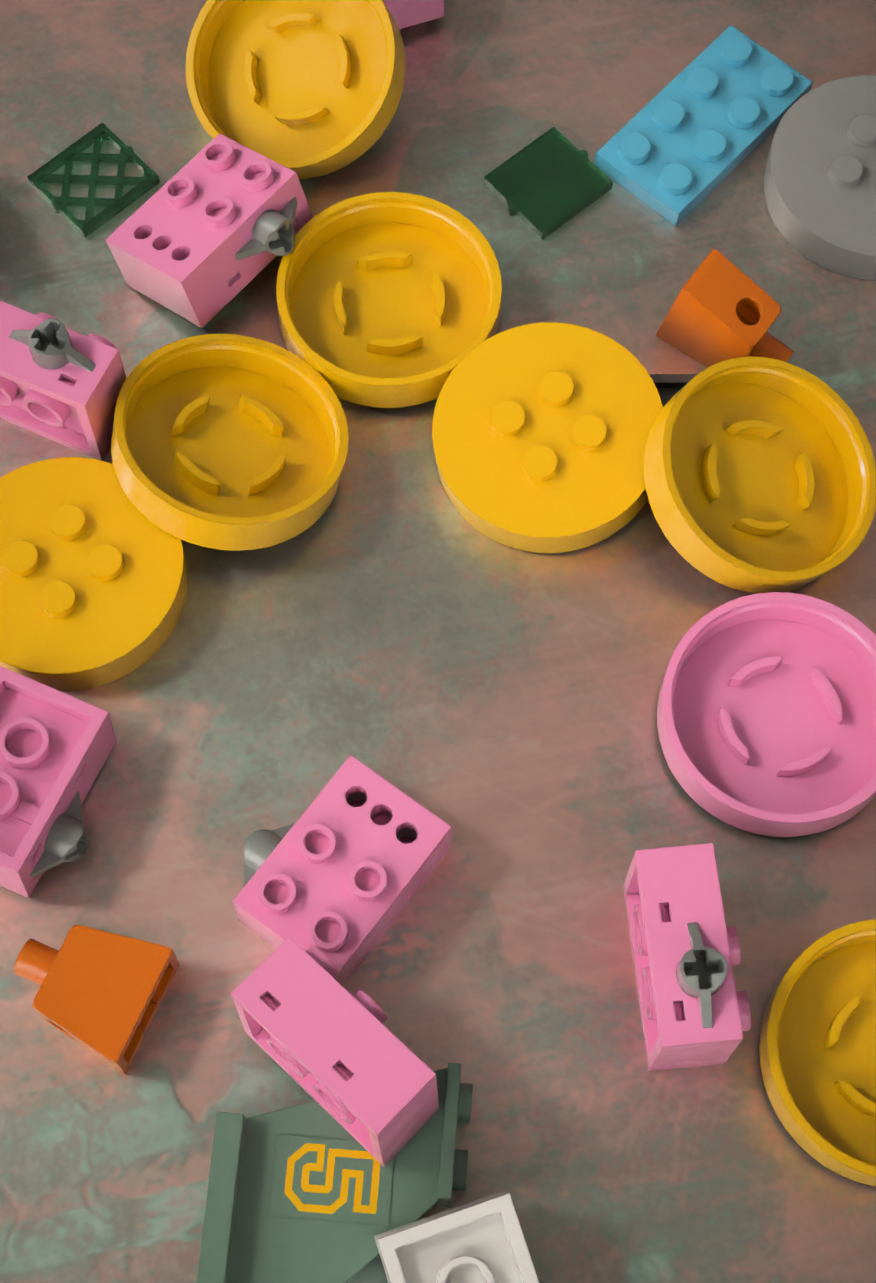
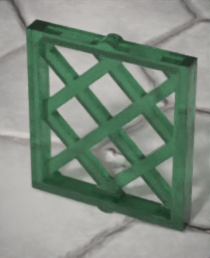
(114, 205)

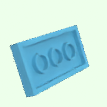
(702, 125)

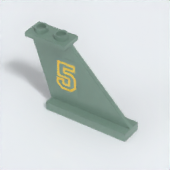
(305, 1199)

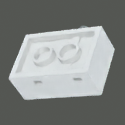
(460, 1246)

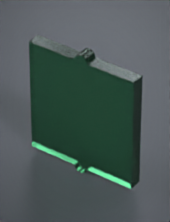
(547, 183)

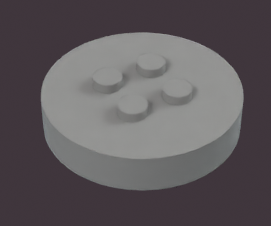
(825, 176)

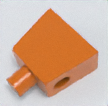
(722, 316)
(99, 989)

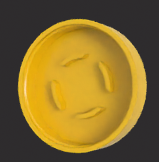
(297, 77)
(388, 296)
(545, 436)
(228, 441)
(760, 475)
(82, 576)
(822, 1051)

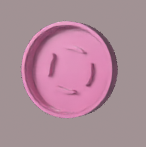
(773, 714)

